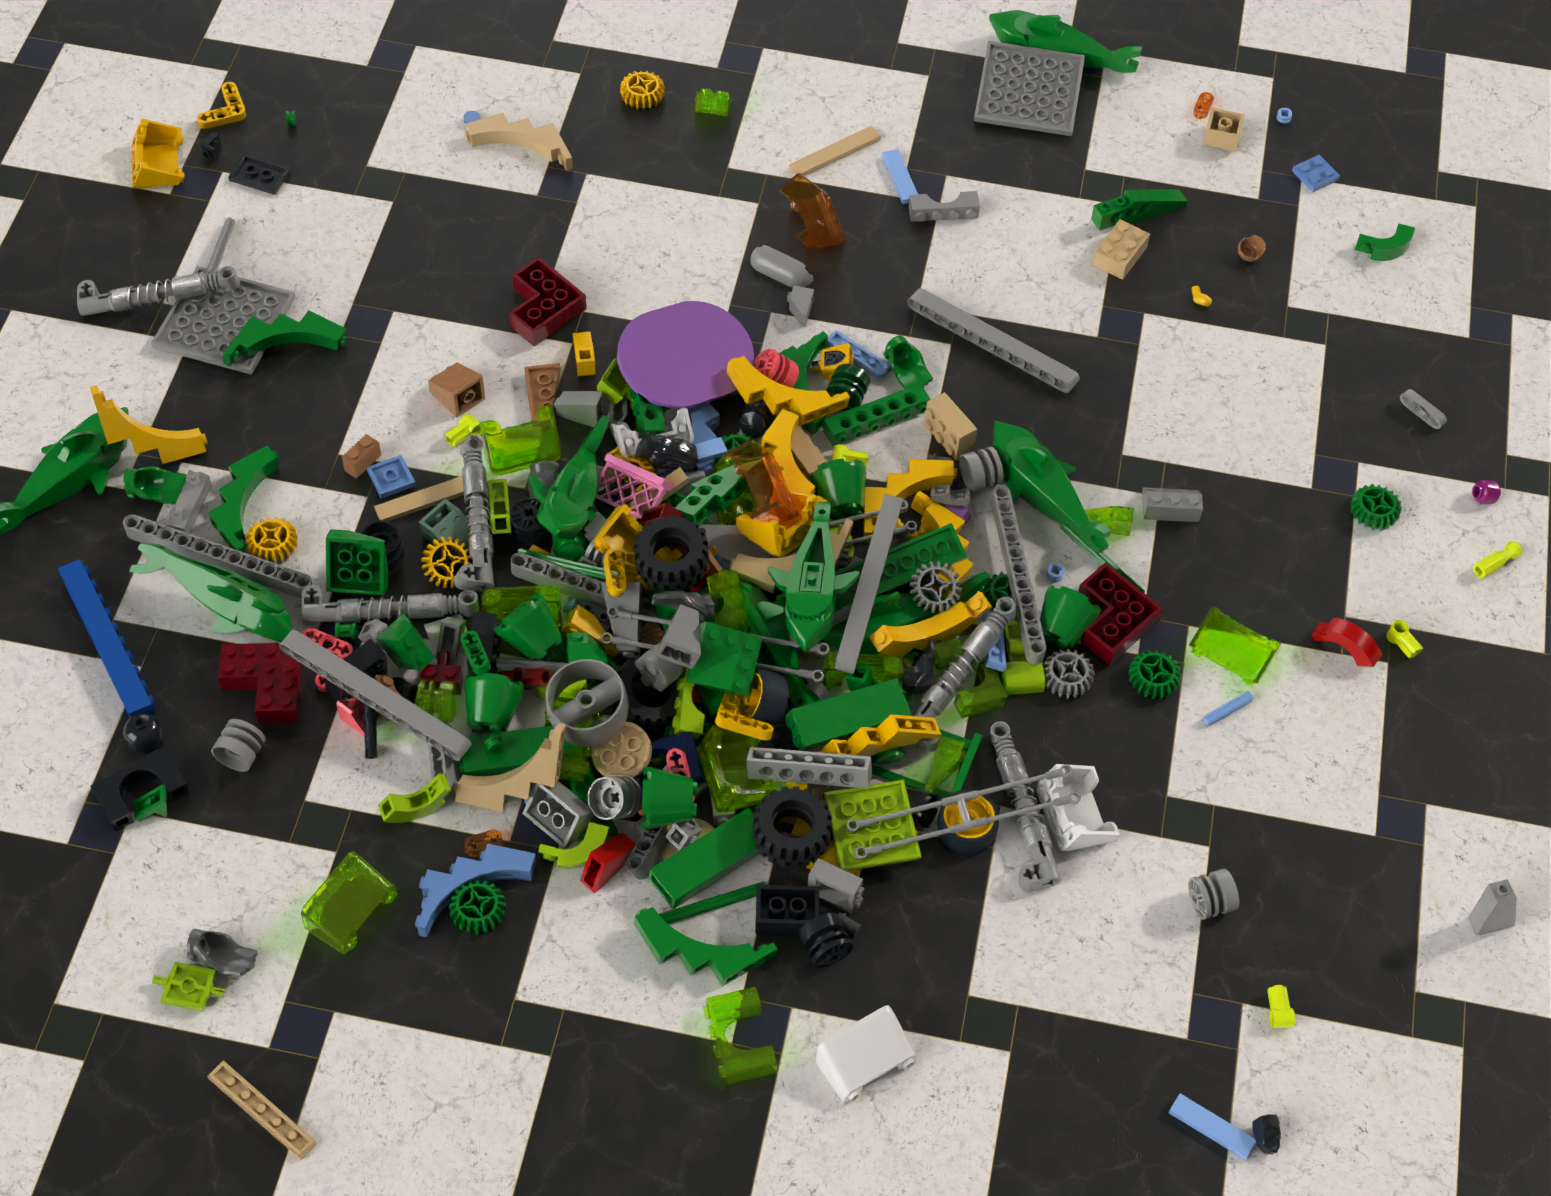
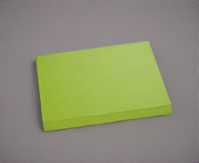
(866, 803)

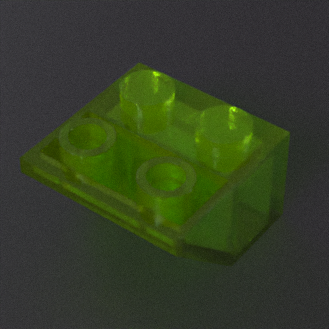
(713, 103)

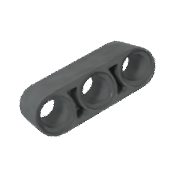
(647, 851)

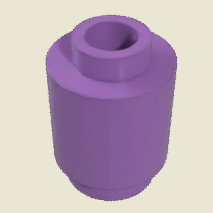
(960, 511)

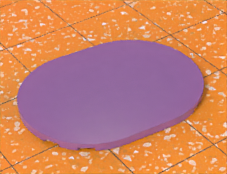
(682, 354)

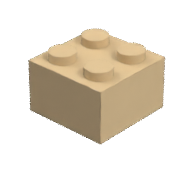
(1223, 129)

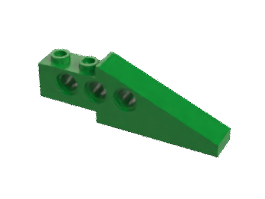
(1136, 206)
(712, 494)

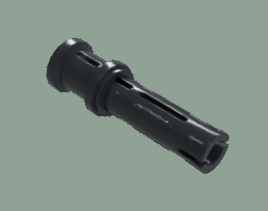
(370, 720)

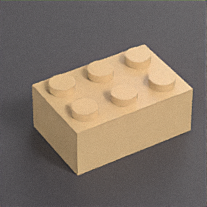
(1121, 249)
(950, 426)

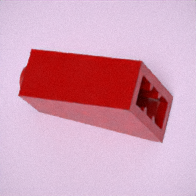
(606, 861)

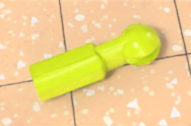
(1497, 559)

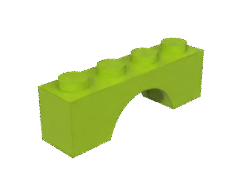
(687, 717)

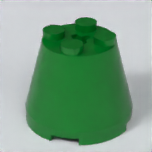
(842, 486)
(1066, 616)
(530, 628)
(491, 702)
(667, 798)

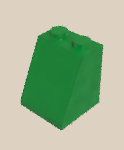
(405, 645)

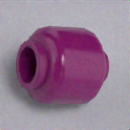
(1486, 491)

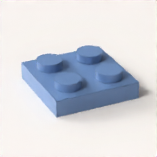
(1315, 173)
(391, 476)

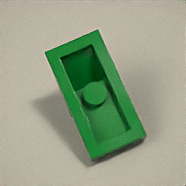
(151, 803)

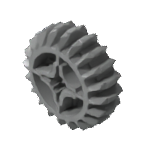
(927, 589)
(1069, 680)

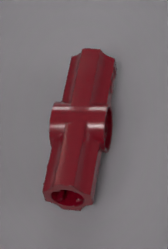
(529, 677)

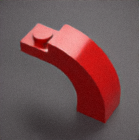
(1351, 637)

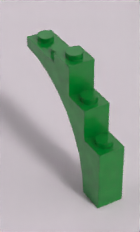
(803, 357)

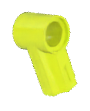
(467, 426)
(843, 451)
(1400, 635)
(1280, 1012)

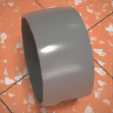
(600, 696)

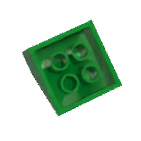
(355, 563)
(725, 660)

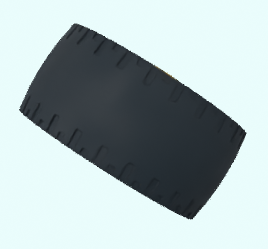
(766, 698)
(971, 840)

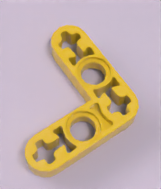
(229, 111)
(617, 561)
(730, 720)

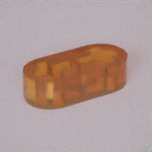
(1200, 104)
(481, 841)

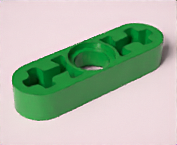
(475, 646)

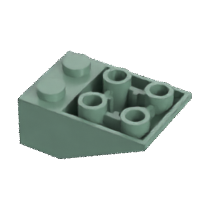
(445, 522)

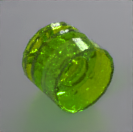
(438, 700)

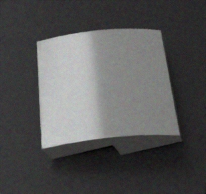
(944, 495)

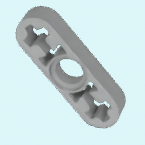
(1414, 402)

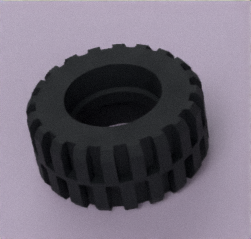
(668, 533)
(646, 717)
(795, 804)

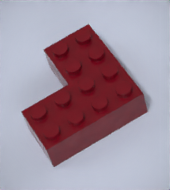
(548, 303)
(1123, 616)
(270, 672)

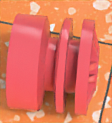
(777, 367)

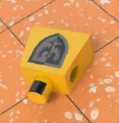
(832, 358)

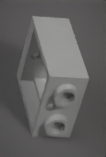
(836, 886)

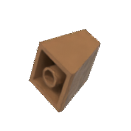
(458, 388)

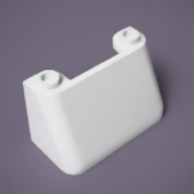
(676, 424)
(1078, 824)
(864, 1053)

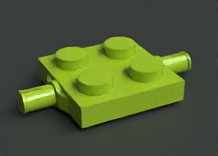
(188, 986)

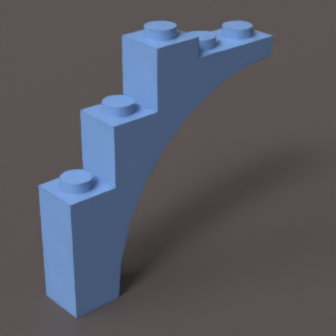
(703, 421)
(494, 865)

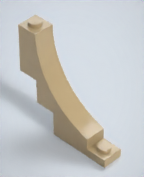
(498, 130)
(756, 569)
(494, 791)

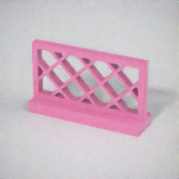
(640, 476)

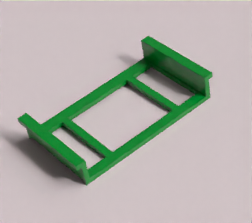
(970, 745)

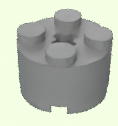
(656, 670)

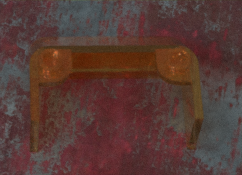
(817, 212)
(764, 481)

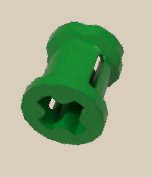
(346, 630)

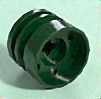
(852, 380)

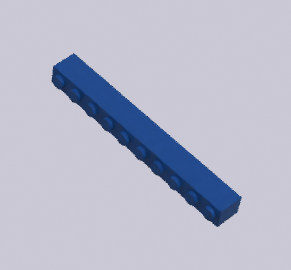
(105, 639)

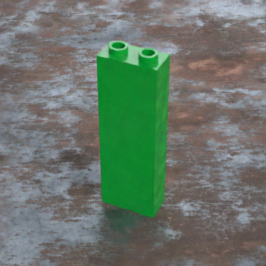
(845, 714)
(518, 749)
(705, 860)

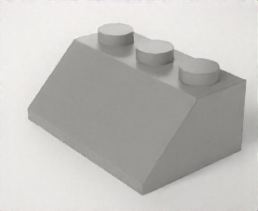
(1172, 504)
(558, 813)

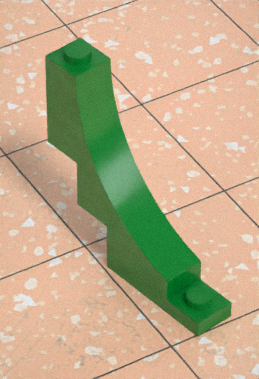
(259, 335)
(247, 476)
(725, 961)

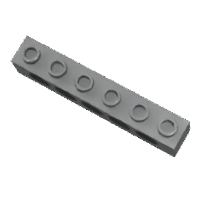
(809, 767)

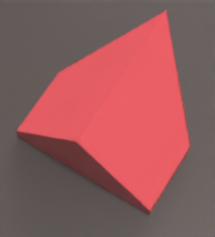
(350, 712)

